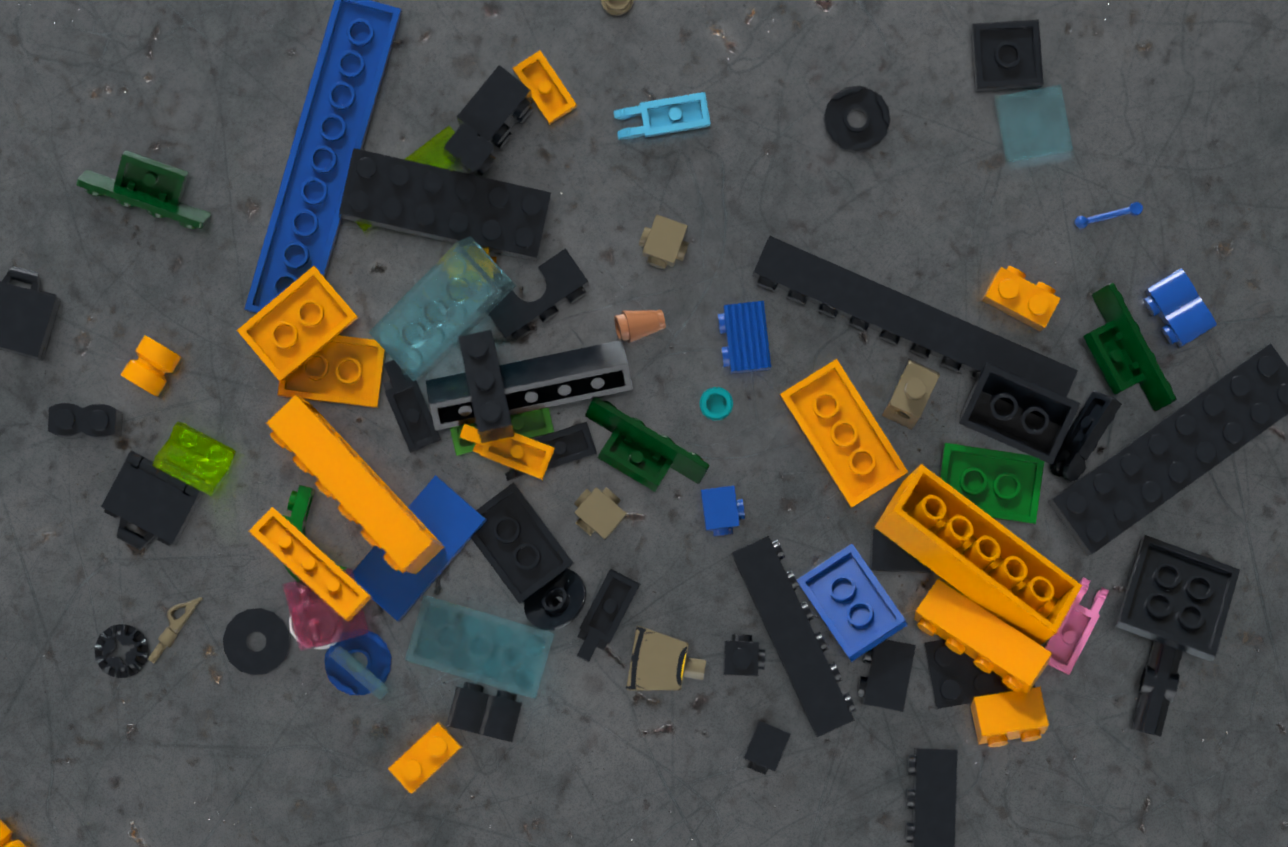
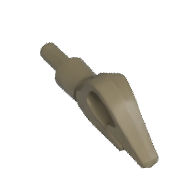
(175, 625)

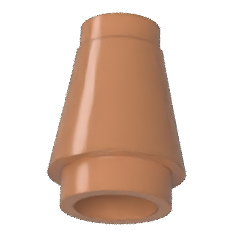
(638, 324)

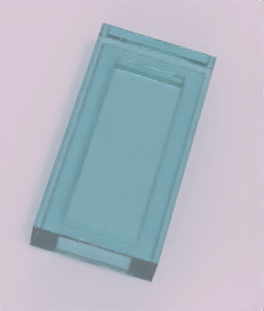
(360, 672)

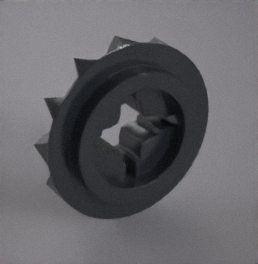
(135, 657)

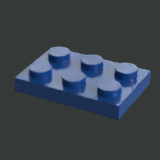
(852, 602)

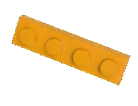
(310, 564)

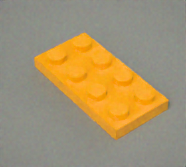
(843, 433)

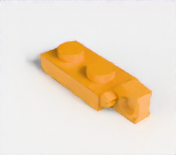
(514, 452)

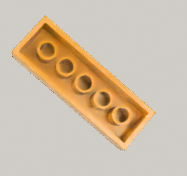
(355, 485)
(978, 555)

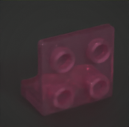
(316, 621)

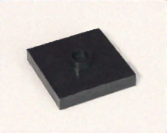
(1007, 55)

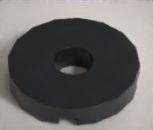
(856, 99)
(277, 641)

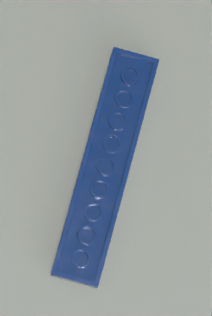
(329, 128)

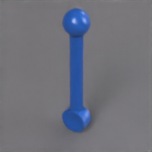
(1134, 209)

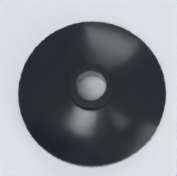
(543, 606)

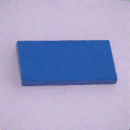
(449, 520)

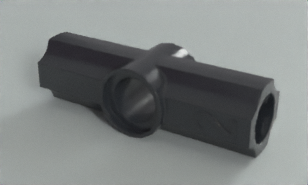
(1157, 689)

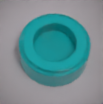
(716, 403)

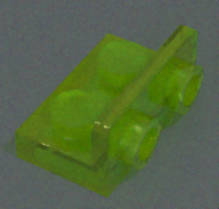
(195, 458)

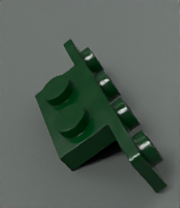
(147, 186)
(1124, 352)
(640, 450)

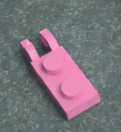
(1074, 630)

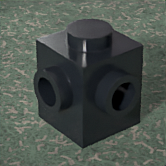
(743, 656)

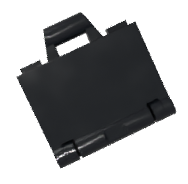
(26, 314)
(150, 501)

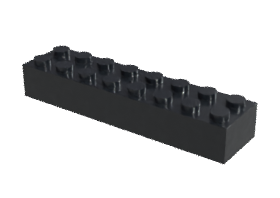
(1175, 451)

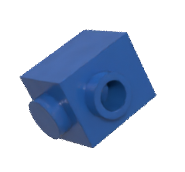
(721, 510)

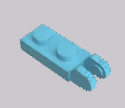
(666, 116)

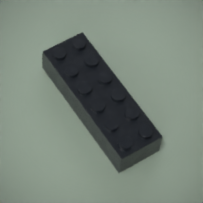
(444, 204)

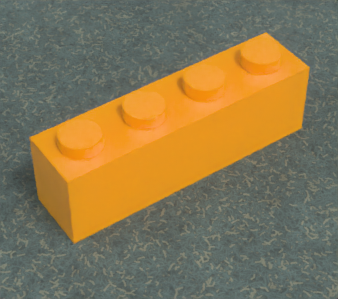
(982, 637)

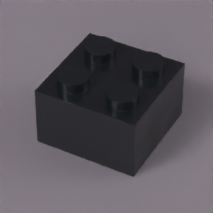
(497, 107)

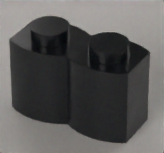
(75, 422)
(484, 713)

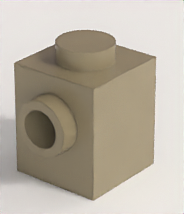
(664, 242)
(599, 512)

